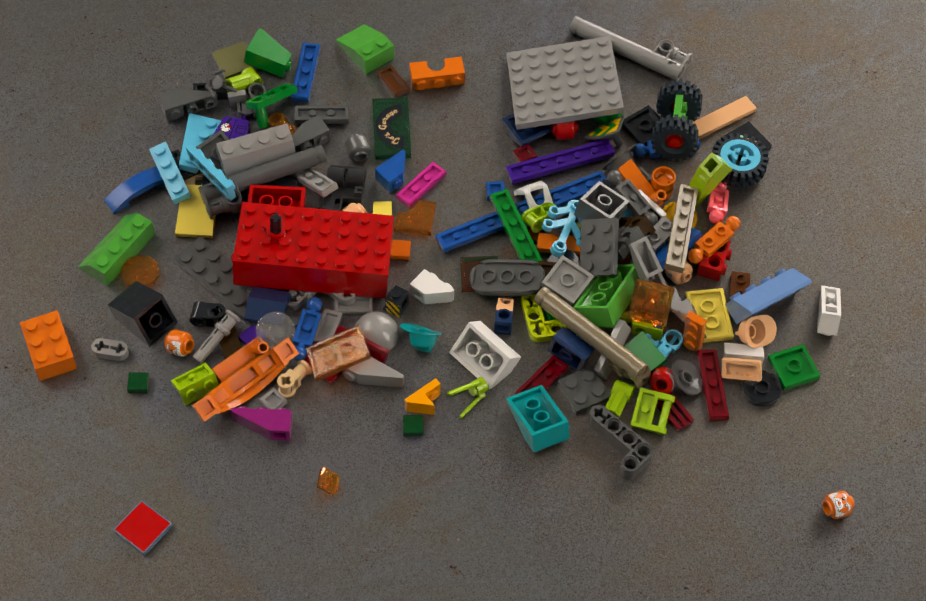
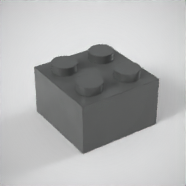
(601, 203)

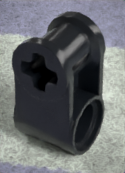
(206, 314)

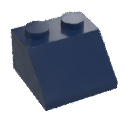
(570, 349)

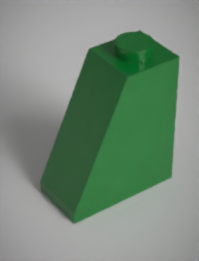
(268, 54)

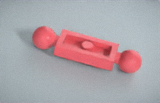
(718, 203)

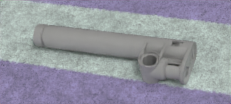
(664, 59)

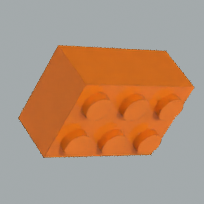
(48, 345)

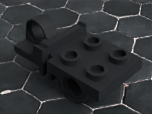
(350, 186)

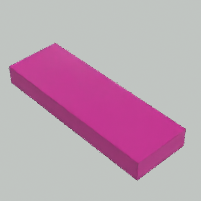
(421, 184)

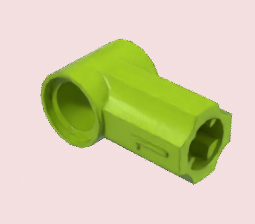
(244, 80)
(620, 396)

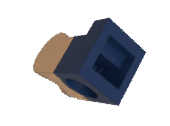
(503, 316)

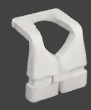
(531, 187)

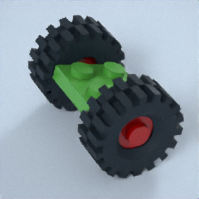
(676, 135)

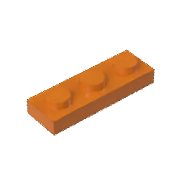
(694, 331)

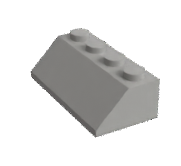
(255, 149)

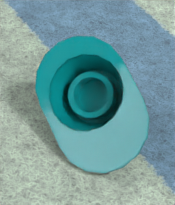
(421, 337)

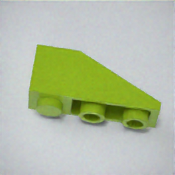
(708, 176)

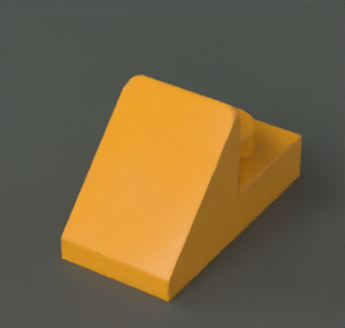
(422, 399)

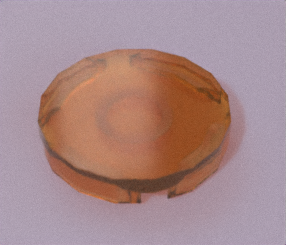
(140, 269)

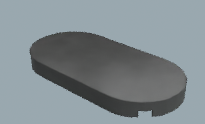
(507, 277)

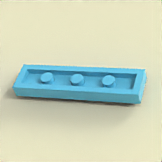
(208, 168)
(170, 173)

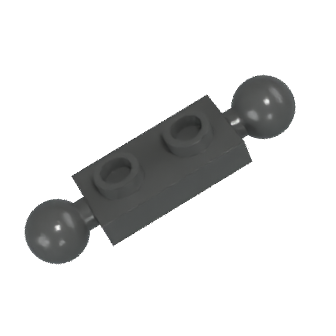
(638, 204)

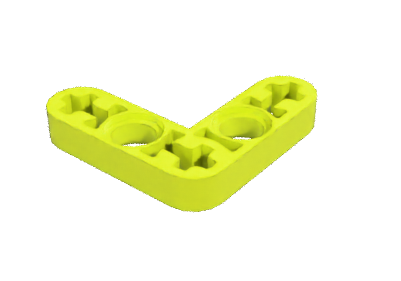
(544, 327)

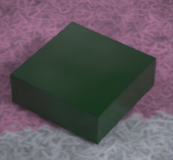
(138, 382)
(412, 425)

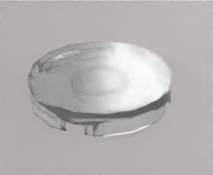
(274, 328)

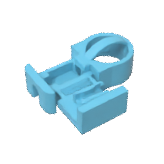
(665, 347)

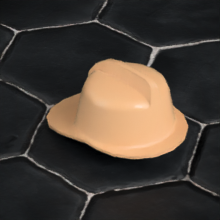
(757, 331)

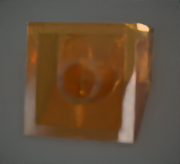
(651, 302)

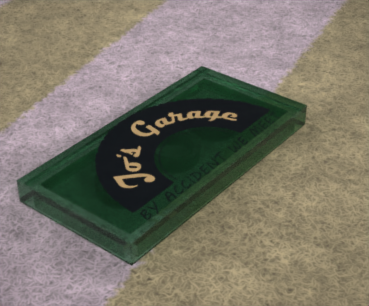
(391, 127)

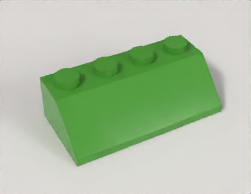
(117, 247)
(608, 296)

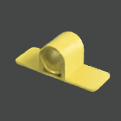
(382, 207)

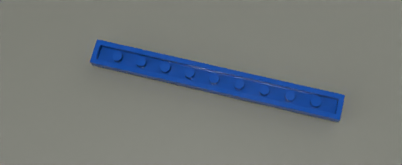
(491, 223)

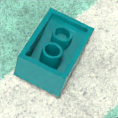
(538, 418)

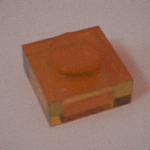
(328, 481)

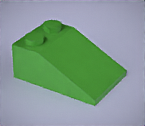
(367, 48)

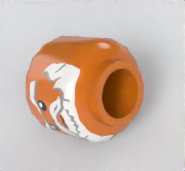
(179, 343)
(838, 504)

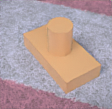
(742, 369)

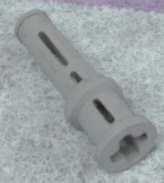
(221, 329)

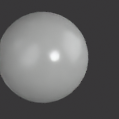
(379, 329)

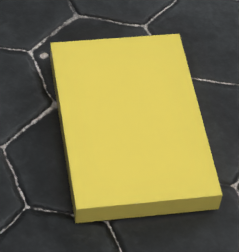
(193, 217)
(711, 306)

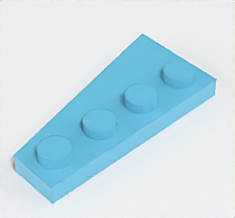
(197, 131)

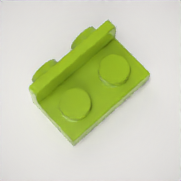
(195, 383)

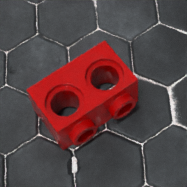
(718, 260)

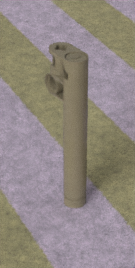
(618, 357)

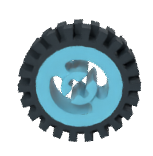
(753, 160)

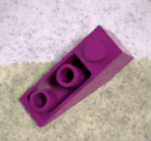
(267, 422)

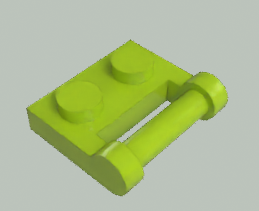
(646, 408)

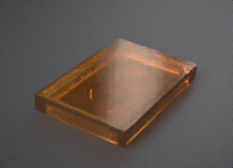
(338, 353)

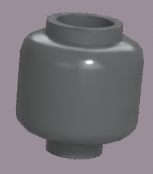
(357, 148)

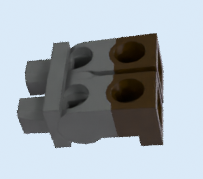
(631, 230)

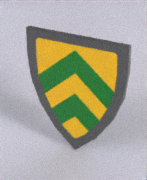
(608, 130)

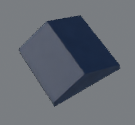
(526, 135)
(263, 301)

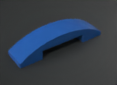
(133, 187)

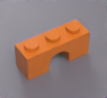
(424, 78)

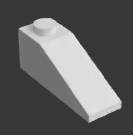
(829, 311)

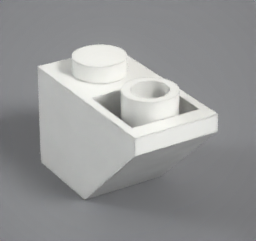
(430, 289)

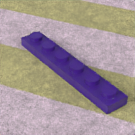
(560, 161)

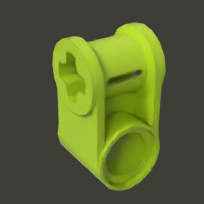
(536, 216)

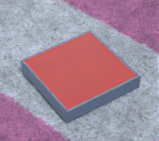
(143, 528)

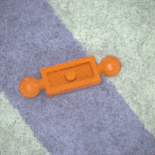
(714, 239)

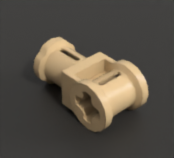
(291, 380)

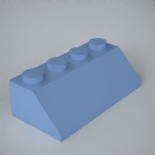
(767, 294)

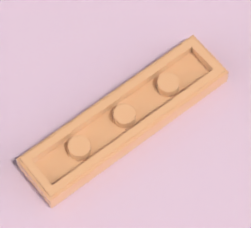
(724, 116)

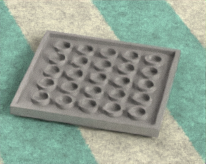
(564, 83)

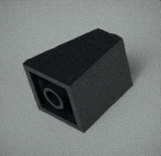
(143, 312)

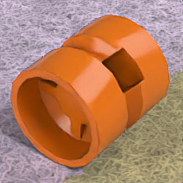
(663, 179)

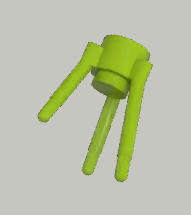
(477, 387)

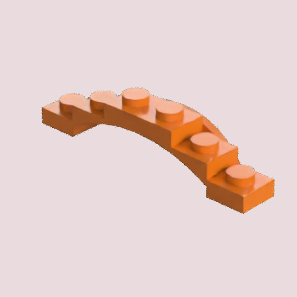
(246, 381)

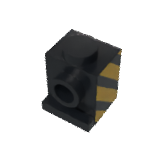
(396, 301)

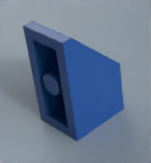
(392, 172)

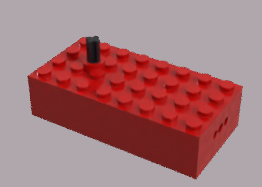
(313, 250)

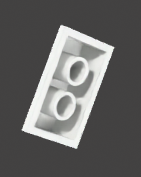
(484, 353)

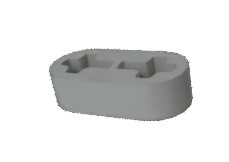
(109, 350)

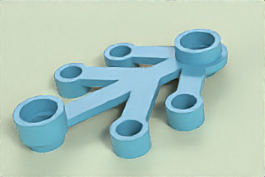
(559, 247)

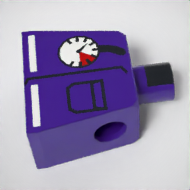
(234, 126)

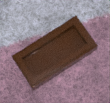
(393, 81)

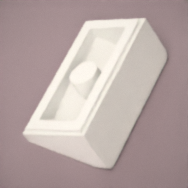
(743, 351)

